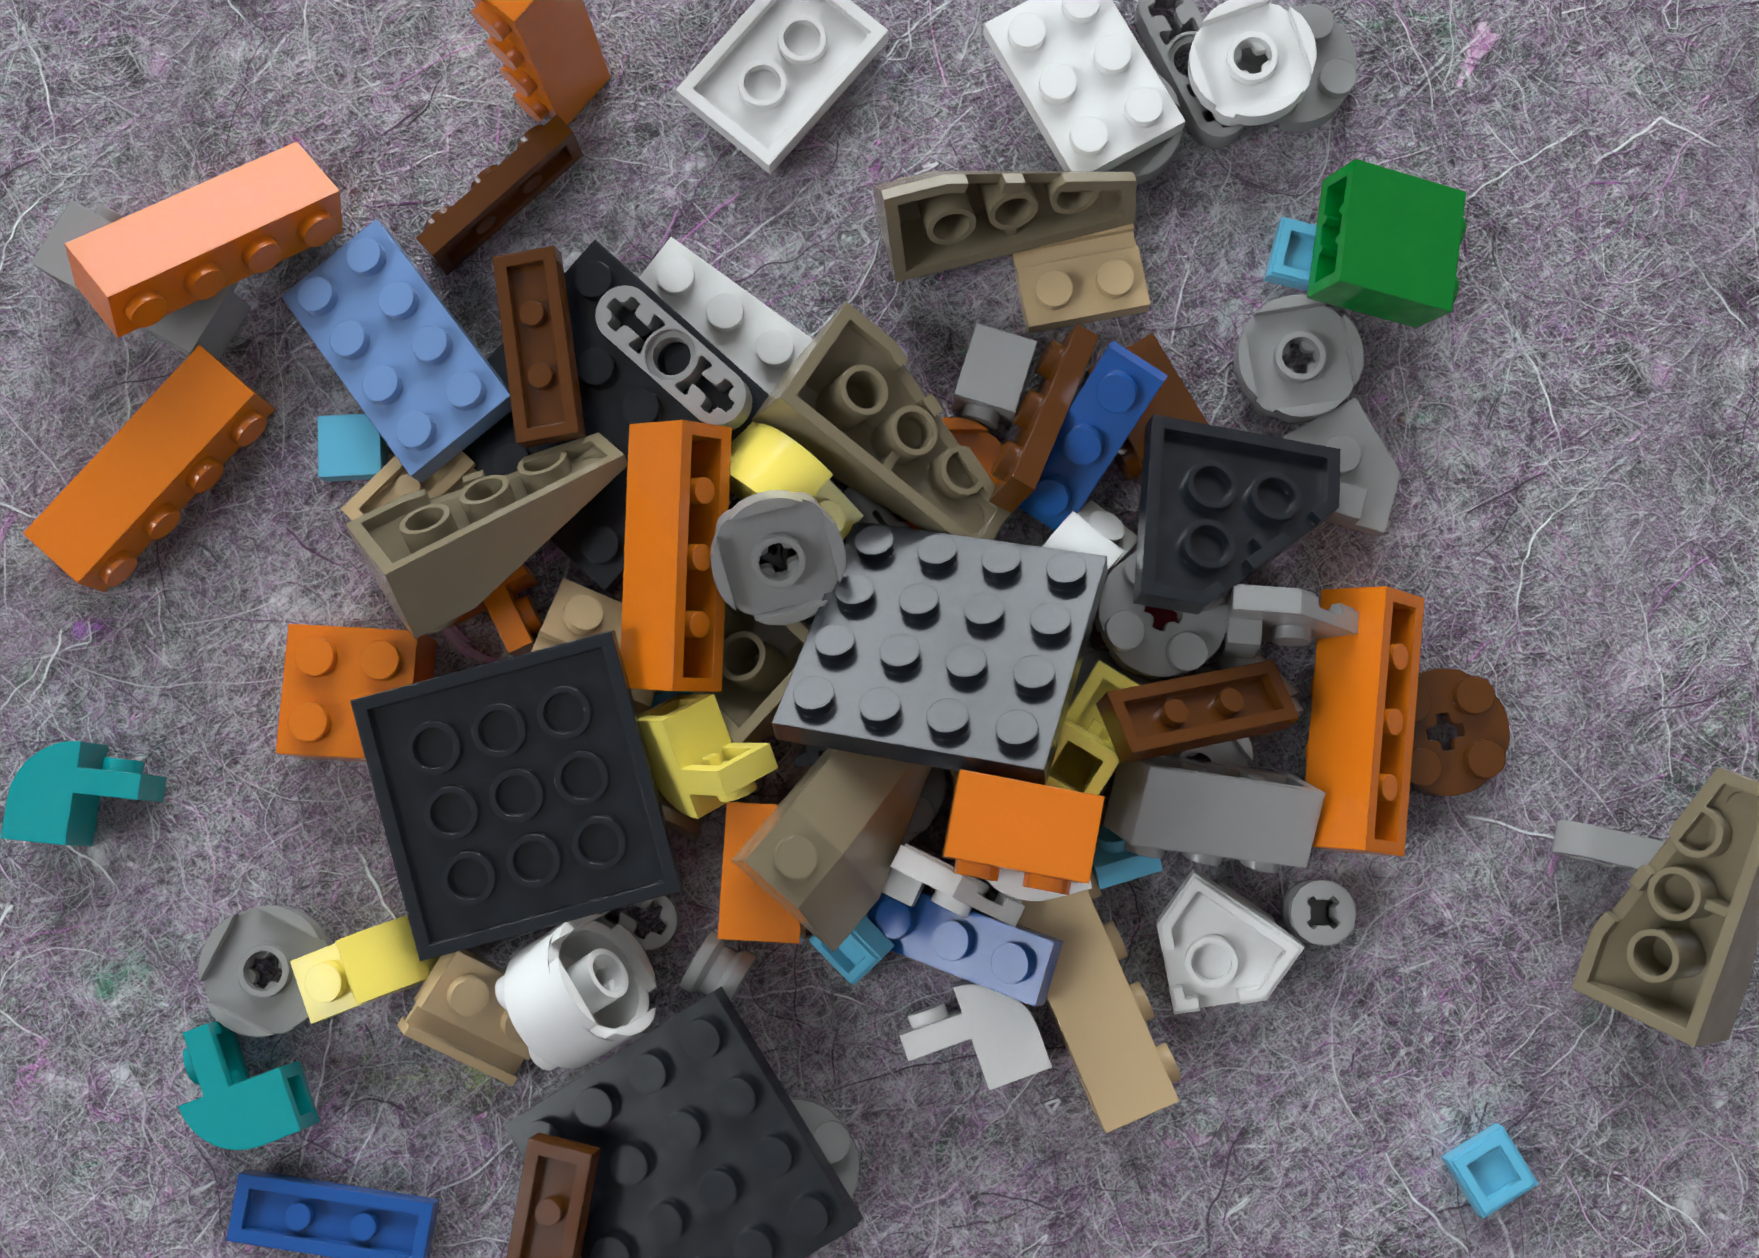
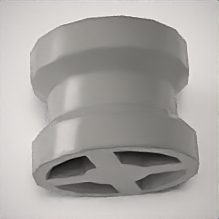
(1306, 905)
(716, 967)

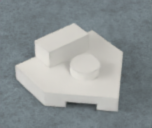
(953, 891)
(1221, 947)

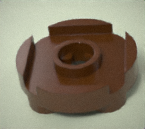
(1480, 740)

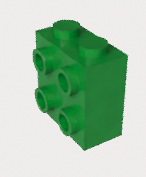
(1387, 244)

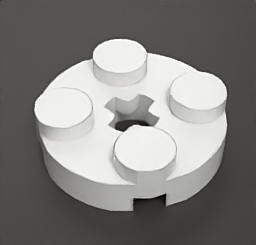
(1234, 93)

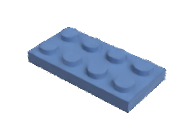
(399, 351)

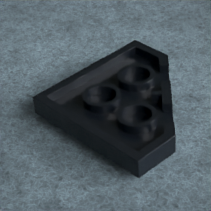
(1222, 508)

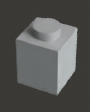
(993, 376)

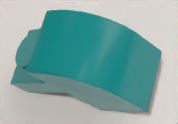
(61, 788)
(234, 1107)

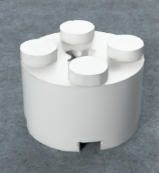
(578, 992)

